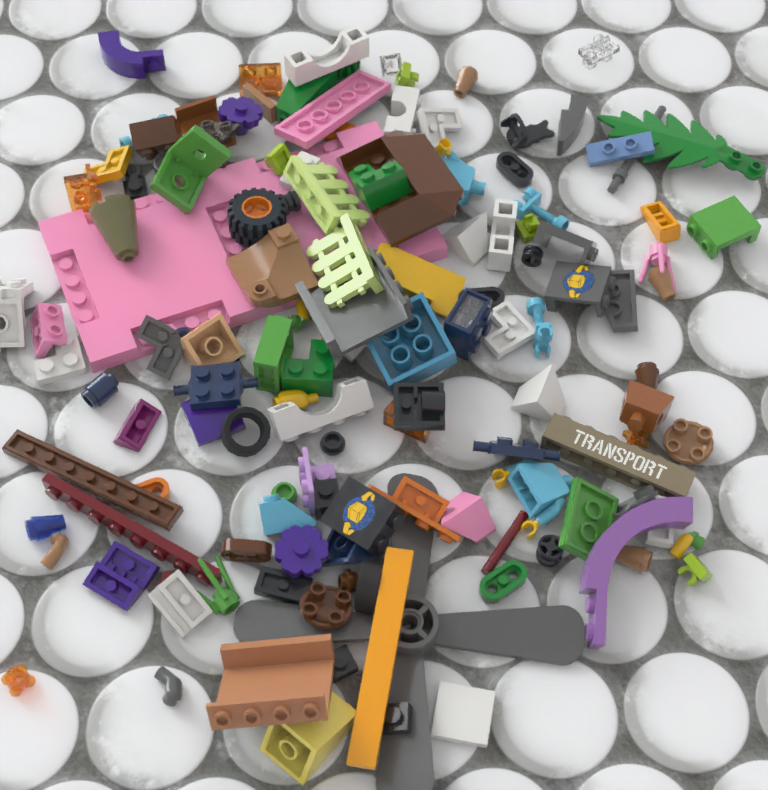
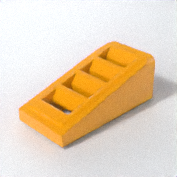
(662, 224)

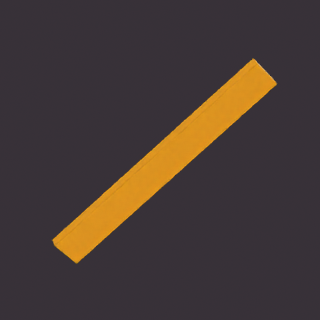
(380, 659)

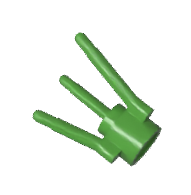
(224, 599)

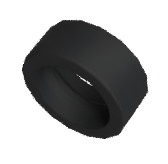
(253, 414)
(368, 587)

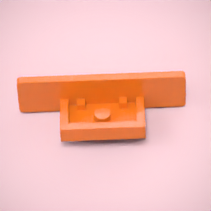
(421, 505)

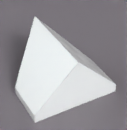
(469, 239)
(540, 396)

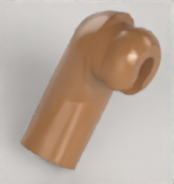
(60, 544)

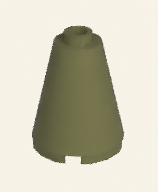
(117, 225)

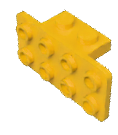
(418, 275)

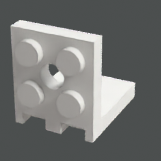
(12, 311)

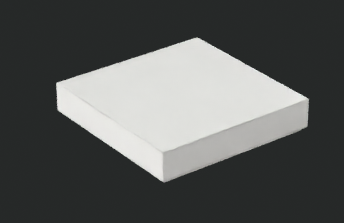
(463, 714)

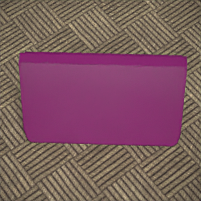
(137, 426)

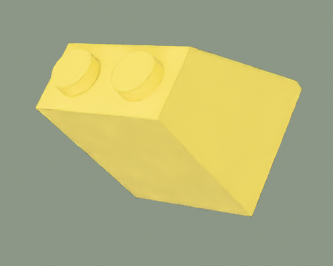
(306, 745)

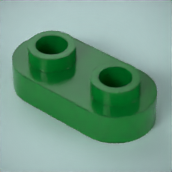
(501, 582)

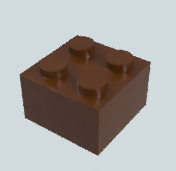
(155, 135)

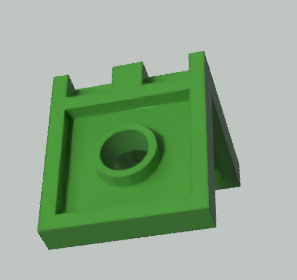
(189, 167)

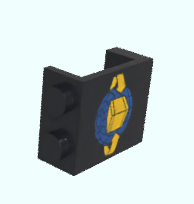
(363, 516)

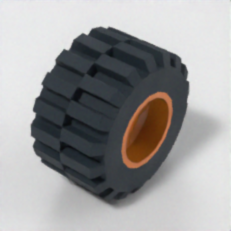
(254, 214)

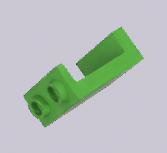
(722, 226)

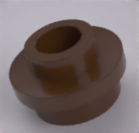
(348, 580)

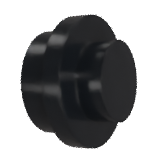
(332, 443)

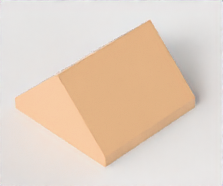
(211, 343)

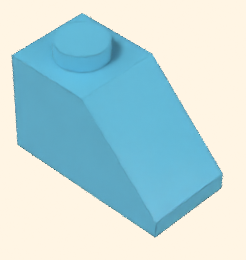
(280, 514)

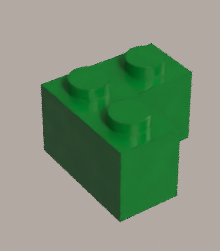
(379, 186)
(311, 374)

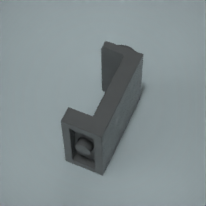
(546, 231)

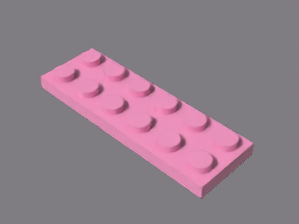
(332, 109)

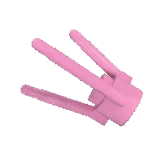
(658, 257)

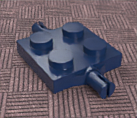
(215, 386)
(527, 449)

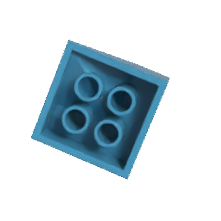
(414, 348)

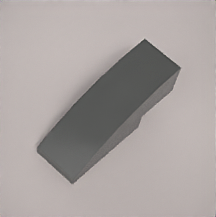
(571, 122)

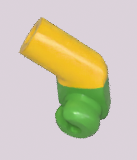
(301, 317)
(684, 542)

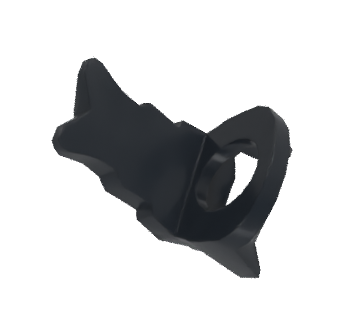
(522, 135)

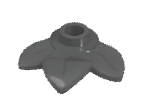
(640, 496)

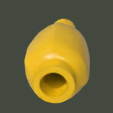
(297, 396)

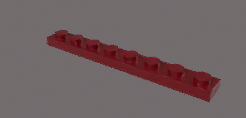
(122, 525)

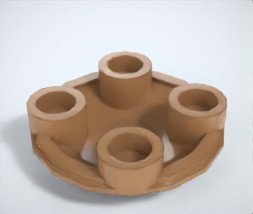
(688, 442)

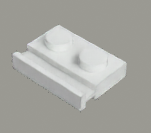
(179, 603)

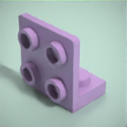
(308, 474)

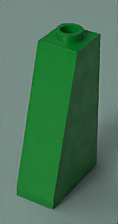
(297, 97)

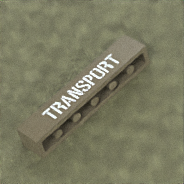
(615, 458)

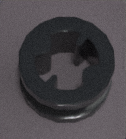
(532, 256)

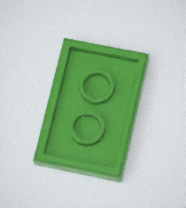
(586, 517)

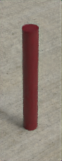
(505, 543)

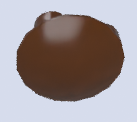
(326, 606)

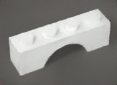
(349, 48)
(350, 399)

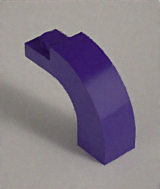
(128, 62)

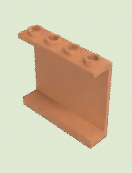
(274, 682)

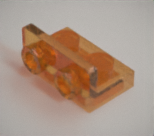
(263, 76)
(82, 190)

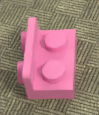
(47, 328)

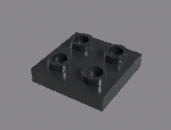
(419, 406)

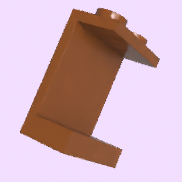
(197, 112)

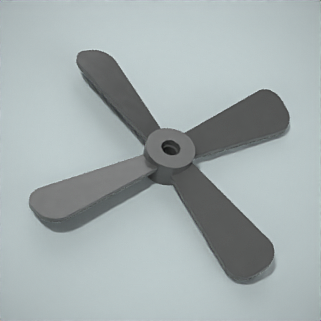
(530, 634)

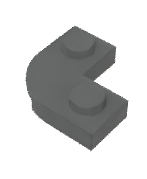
(168, 346)

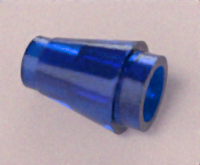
(44, 526)

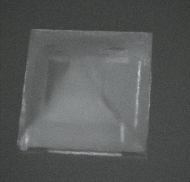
(390, 64)

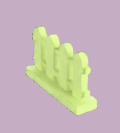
(313, 186)
(352, 267)

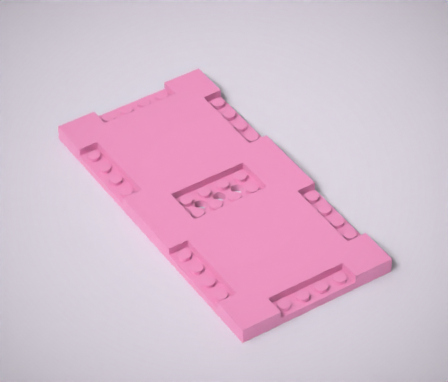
(183, 256)

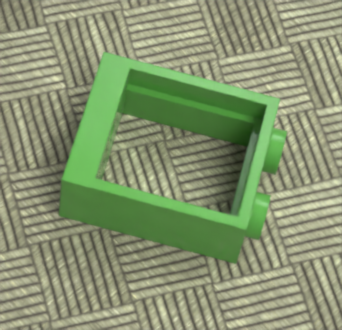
(274, 346)

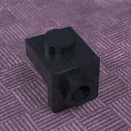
(324, 494)

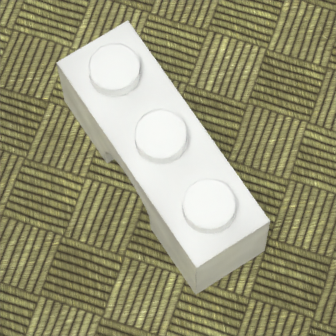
(404, 109)
(502, 235)

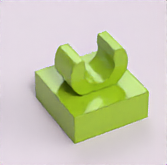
(405, 76)
(278, 158)
(527, 227)
(697, 568)

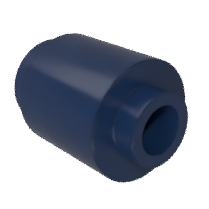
(100, 390)

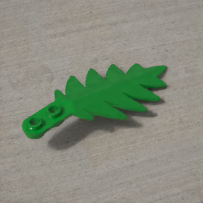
(689, 146)

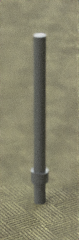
(622, 173)

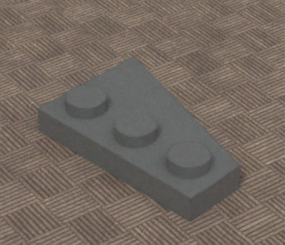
(622, 307)

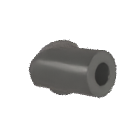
(172, 684)

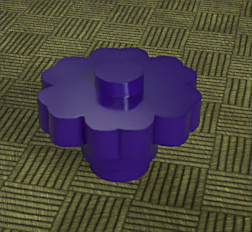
(242, 112)
(301, 551)

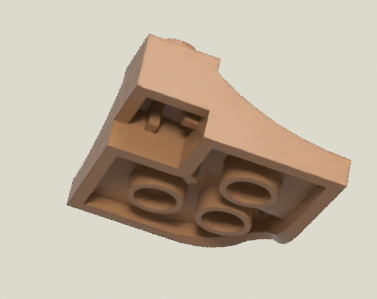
(272, 269)

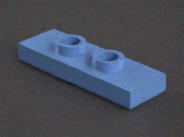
(620, 149)

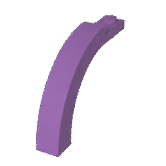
(652, 515)

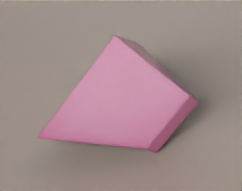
(468, 517)

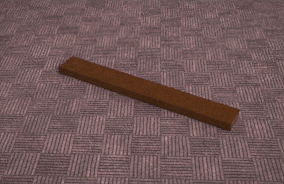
(93, 480)

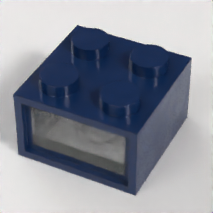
(468, 323)

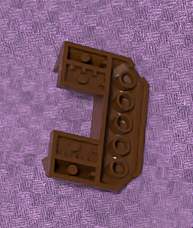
(432, 184)

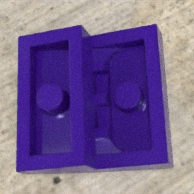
(207, 422)
(121, 576)

